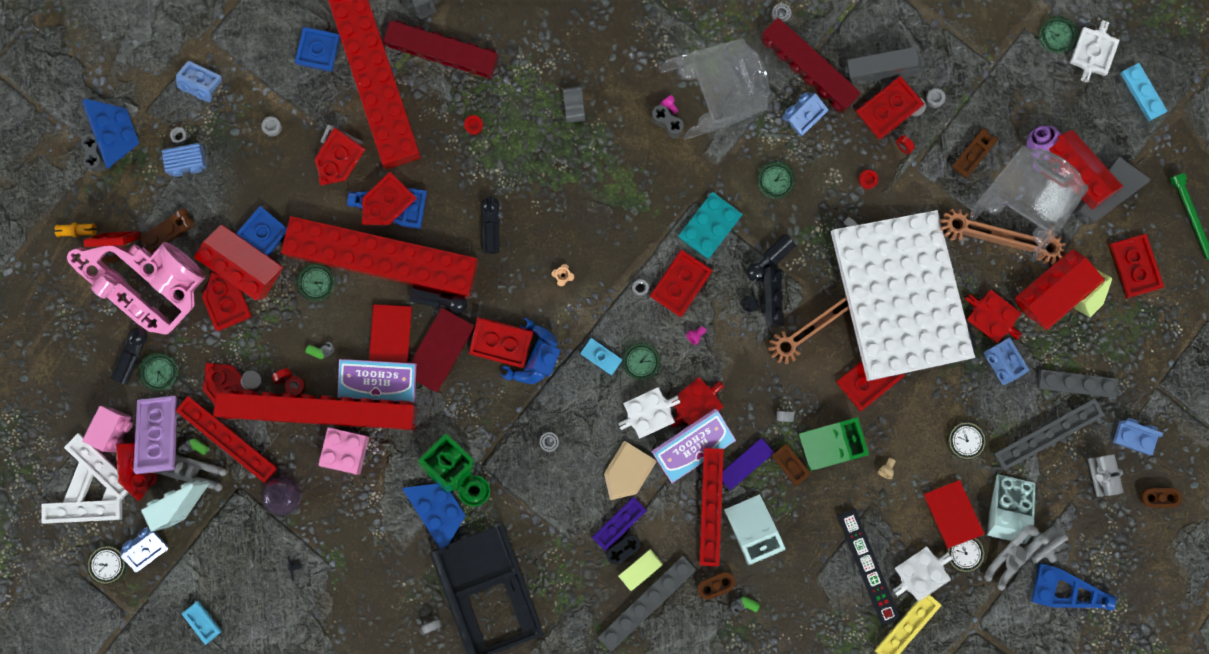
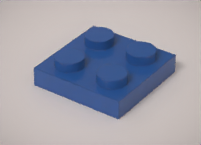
(317, 49)
(263, 231)

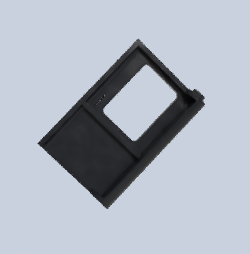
(476, 566)

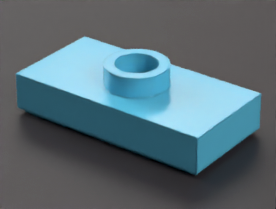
(601, 356)
(201, 622)

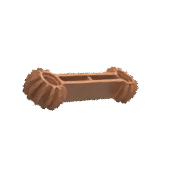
(997, 235)
(818, 323)

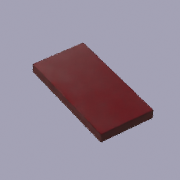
(441, 349)

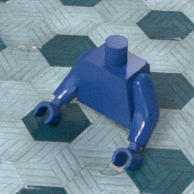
(541, 359)

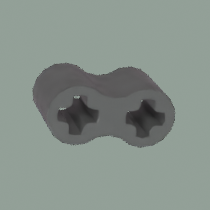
(574, 104)
(667, 121)
(92, 153)

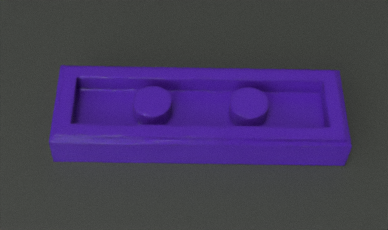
(746, 464)
(619, 523)

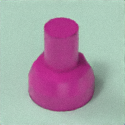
(669, 103)
(694, 336)

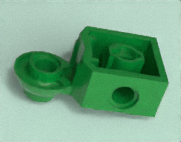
(453, 471)

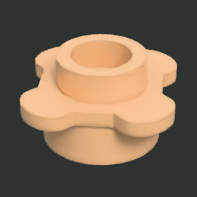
(564, 269)

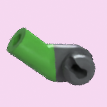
(322, 352)
(192, 445)
(743, 603)

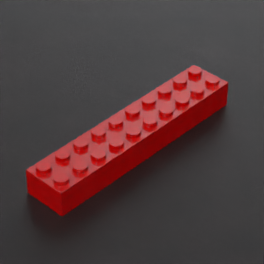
(375, 82)
(379, 257)
(315, 411)

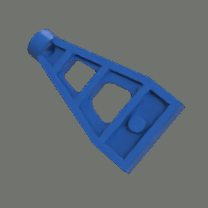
(412, 215)
(1046, 586)

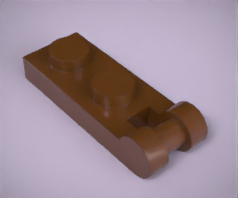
(974, 153)
(167, 230)

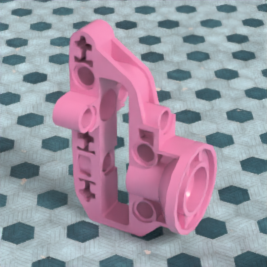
(171, 272)

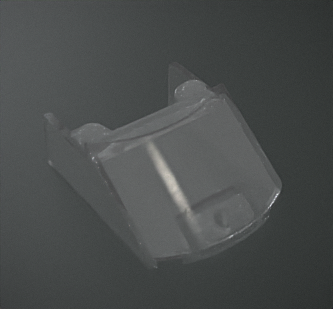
(730, 81)
(1039, 189)

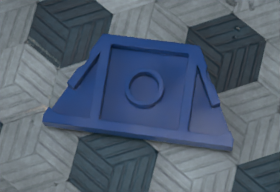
(111, 130)
(437, 510)

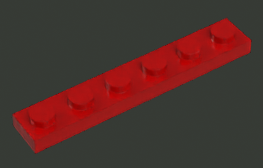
(226, 439)
(711, 507)

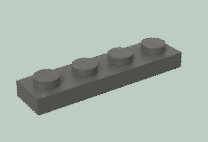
(1077, 384)

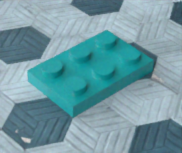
(710, 226)

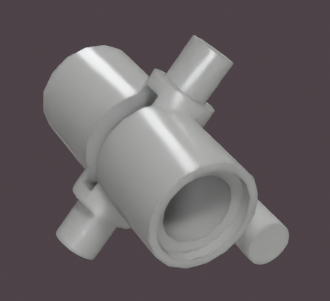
(1106, 475)
(1047, 550)

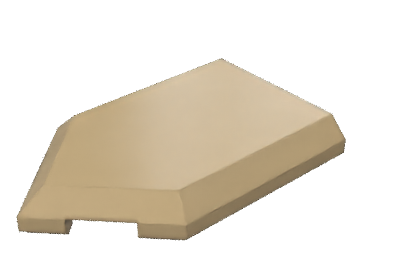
(627, 471)

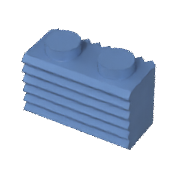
(184, 159)

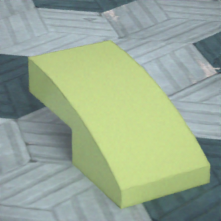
(640, 570)

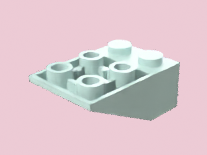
(174, 507)
(1011, 508)
(754, 529)

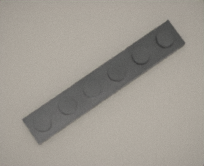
(1048, 434)
(646, 603)

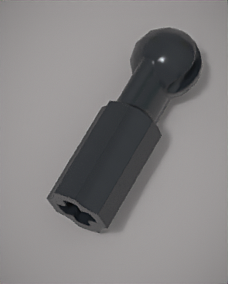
(490, 225)
(771, 257)
(435, 298)
(129, 357)

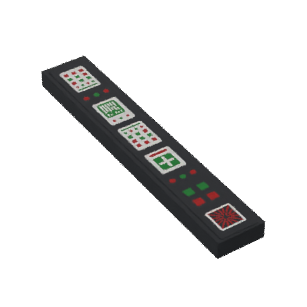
(868, 567)

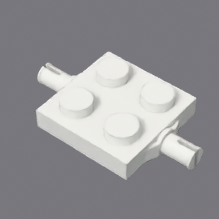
(1094, 51)
(649, 412)
(922, 574)

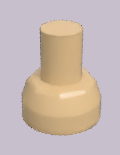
(887, 471)

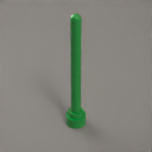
(1179, 182)

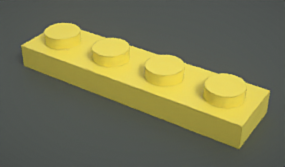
(908, 626)

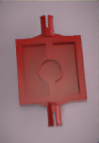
(993, 316)
(697, 402)

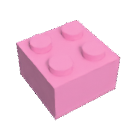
(107, 429)
(343, 451)

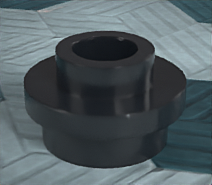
(749, 304)

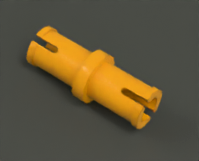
(75, 230)

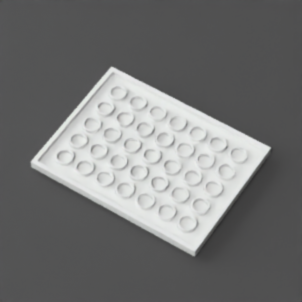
(902, 295)

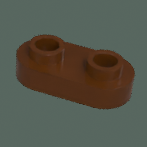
(1159, 498)
(716, 586)

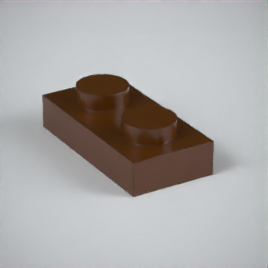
(790, 465)

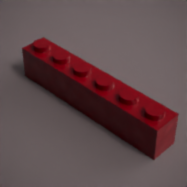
(441, 49)
(810, 66)

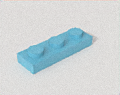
(1143, 92)

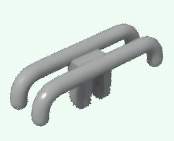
(188, 469)
(1015, 555)

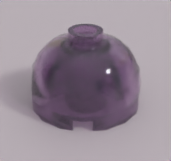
(281, 496)

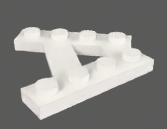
(73, 508)

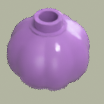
(1043, 138)

